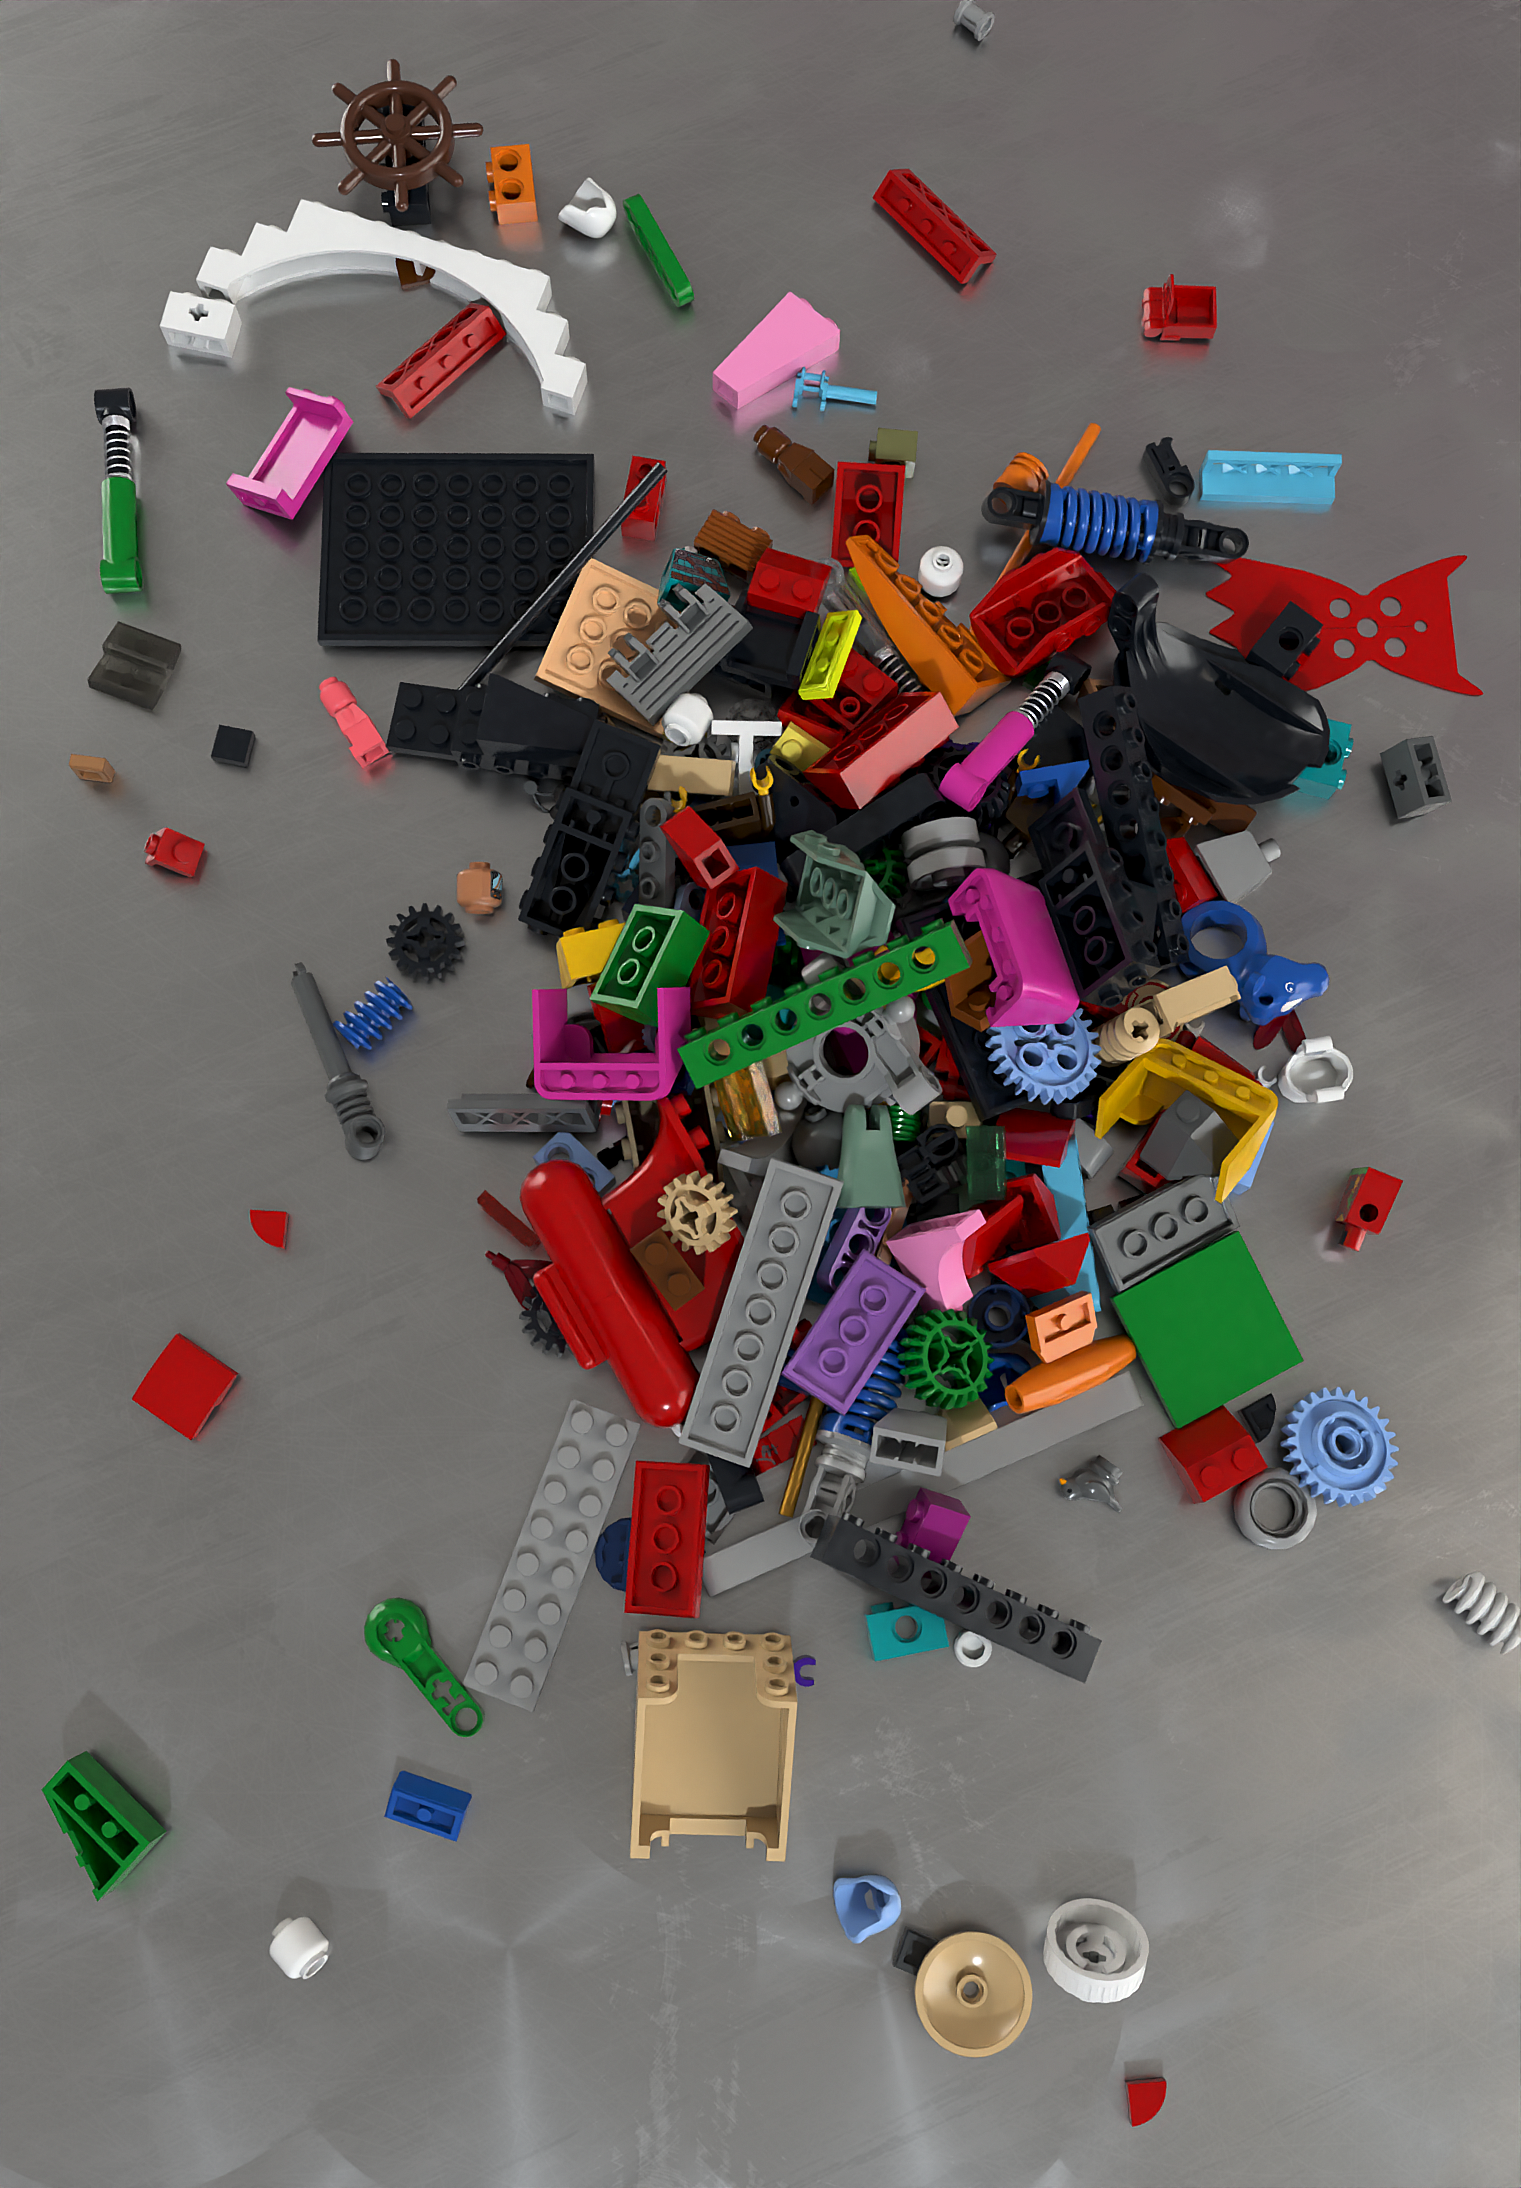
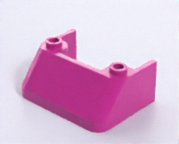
(572, 1071)

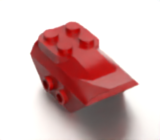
(1040, 610)

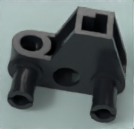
(797, 804)

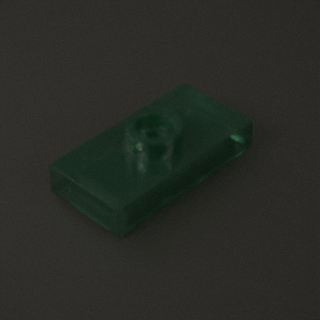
(986, 1162)

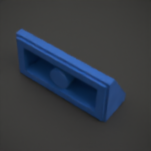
(428, 1805)

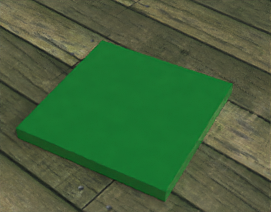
(1206, 1329)

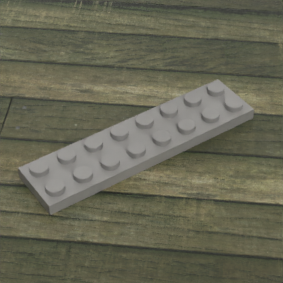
(761, 1312)
(552, 1555)

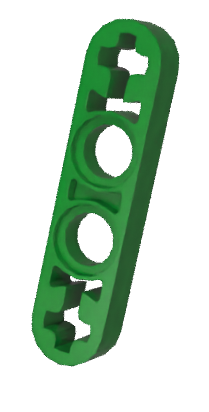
(658, 250)

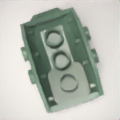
(837, 901)

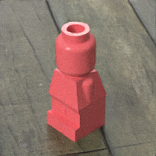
(353, 722)

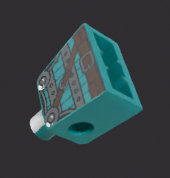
(691, 572)

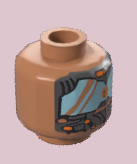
(479, 888)

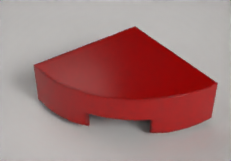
(270, 1226)
(1144, 2099)

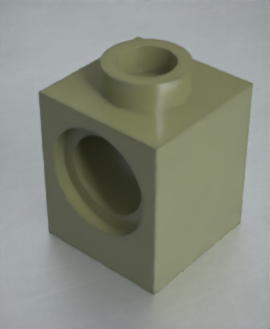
(895, 448)

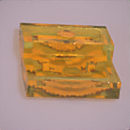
(747, 1104)

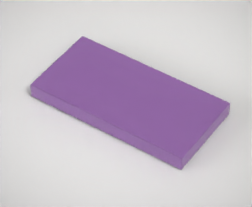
(853, 1332)

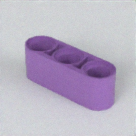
(839, 1254)

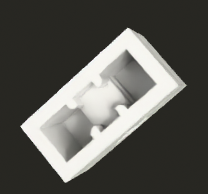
(201, 323)

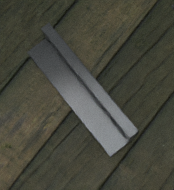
(523, 1113)

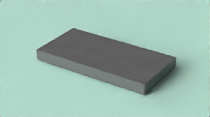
(1161, 1229)

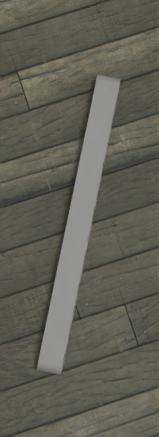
(959, 1467)

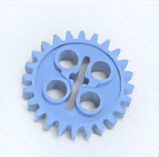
(1044, 1049)

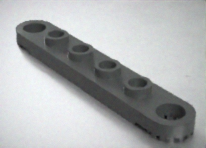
(656, 857)

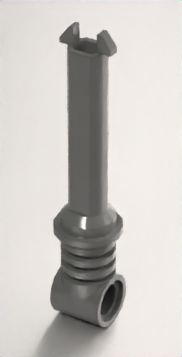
(345, 1088)

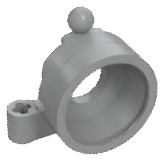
(893, 1063)

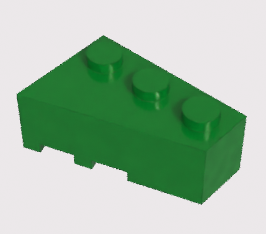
(101, 1820)

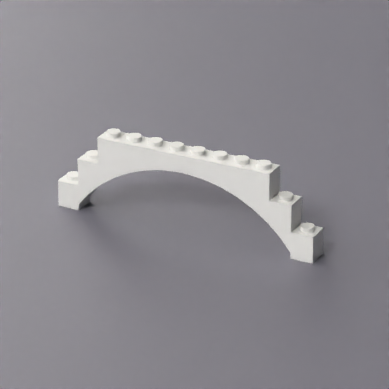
(336, 240)

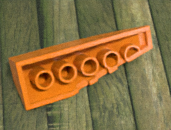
(924, 632)

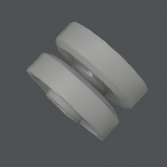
(942, 853)

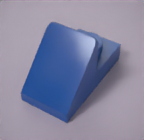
(1057, 778)

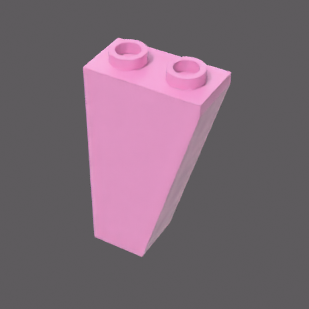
(776, 351)

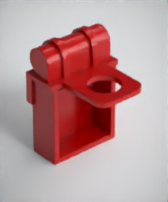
(1179, 311)

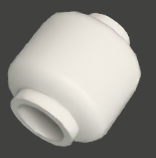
(940, 571)
(687, 719)
(299, 1947)

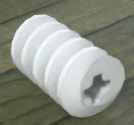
(1487, 1607)

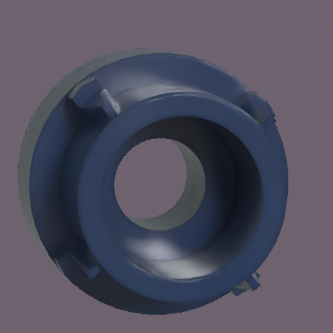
(1012, 1303)

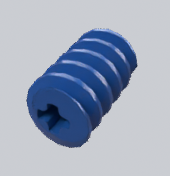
(373, 1015)

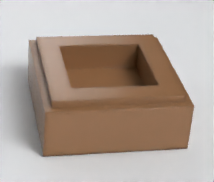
(92, 768)

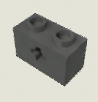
(1415, 777)

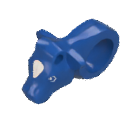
(1266, 982)

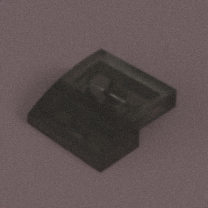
(135, 665)

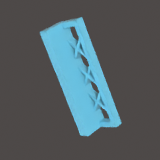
(1270, 479)

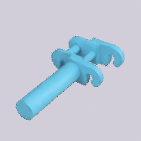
(831, 391)

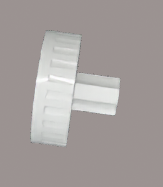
(1090, 1968)

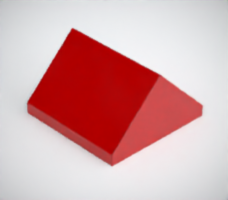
(1043, 1267)

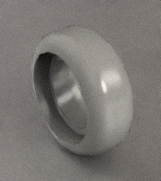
(1255, 1531)

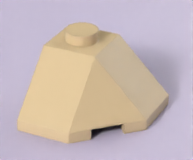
(966, 1423)

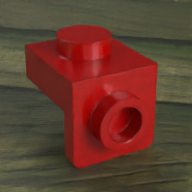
(173, 851)

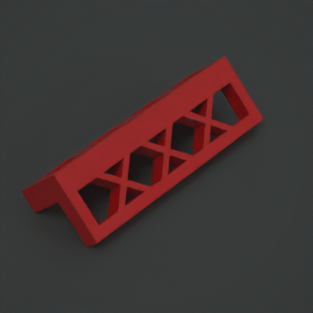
(933, 224)
(442, 359)

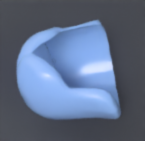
(852, 1909)

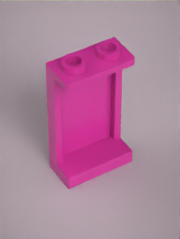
(294, 455)

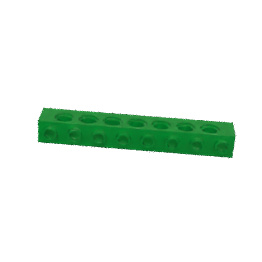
(707, 1065)

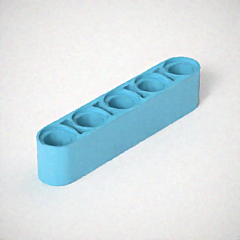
(1072, 1214)

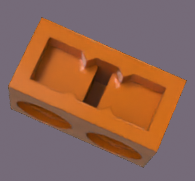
(512, 184)

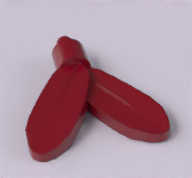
(1291, 1029)
(517, 1273)

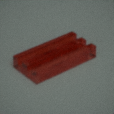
(508, 1221)

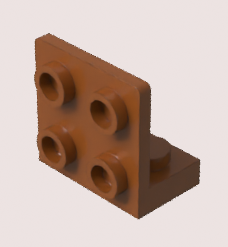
(969, 988)

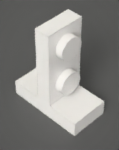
(742, 750)

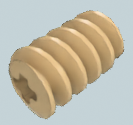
(1126, 1037)

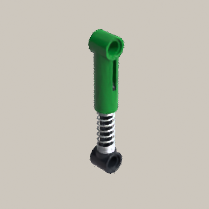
(120, 563)

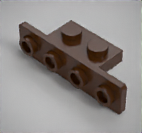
(1197, 808)

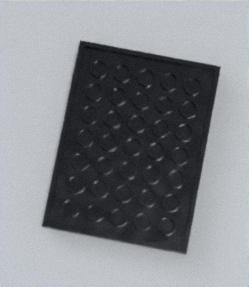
(448, 545)

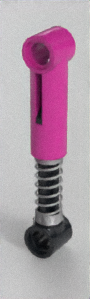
(969, 780)

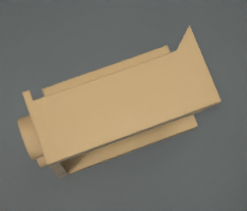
(1192, 999)

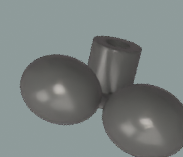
(532, 787)

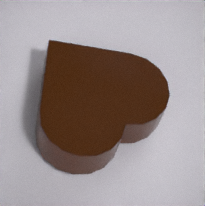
(408, 276)

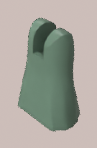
(869, 1161)

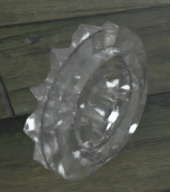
(750, 711)

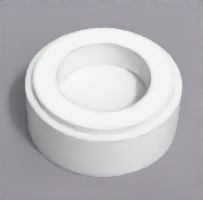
(971, 1648)

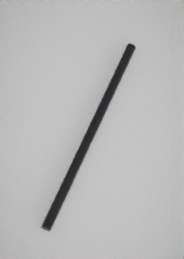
(565, 576)

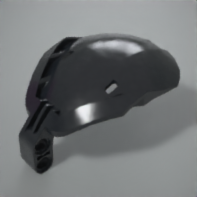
(1195, 736)

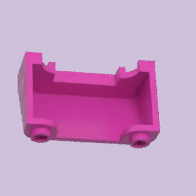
(1029, 963)

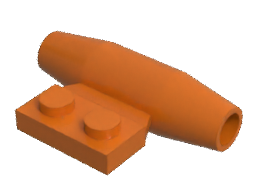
(1069, 1355)

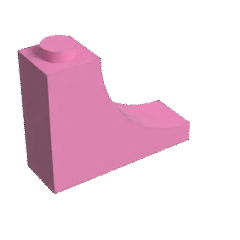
(932, 1258)

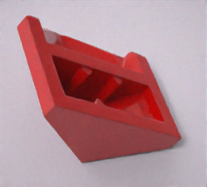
(1039, 1214)

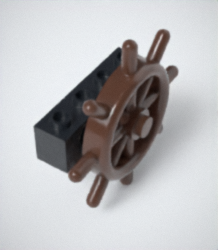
(401, 136)

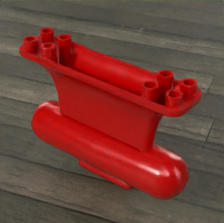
(601, 1290)

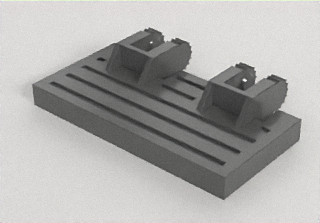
(678, 655)

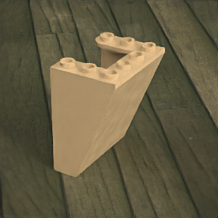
(713, 1738)

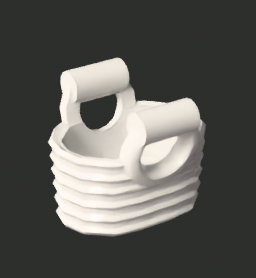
(1316, 1072)

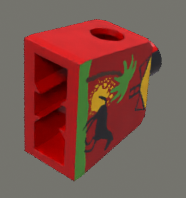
(1372, 1192)

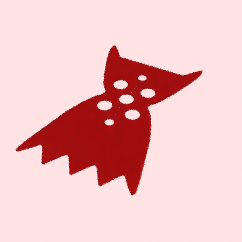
(1263, 590)

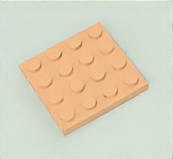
(595, 620)

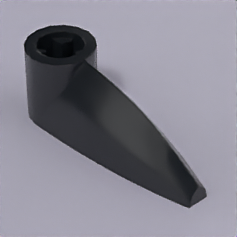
(736, 1484)

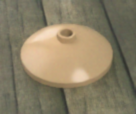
(981, 2021)

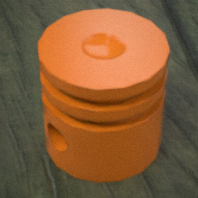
(1022, 473)

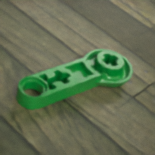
(418, 1658)

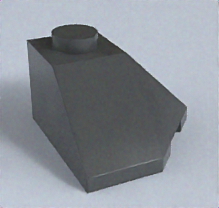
(1188, 1140)

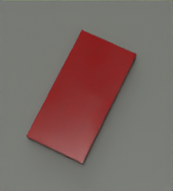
(667, 1539)

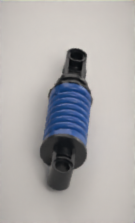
(1111, 525)

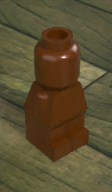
(798, 464)

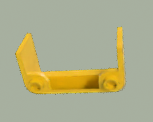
(1170, 1069)

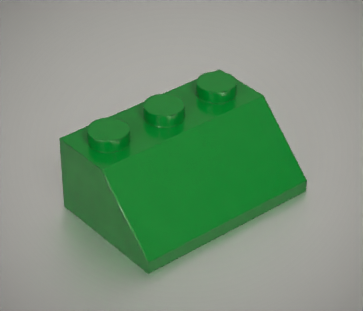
(651, 953)

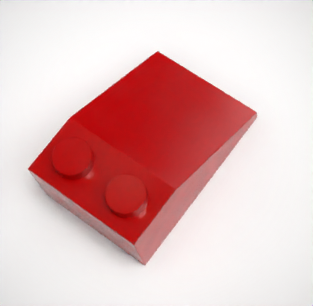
(867, 504)

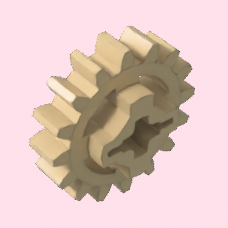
(697, 1212)

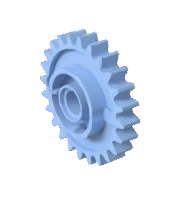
(1366, 1447)

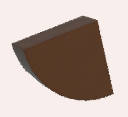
(1174, 826)

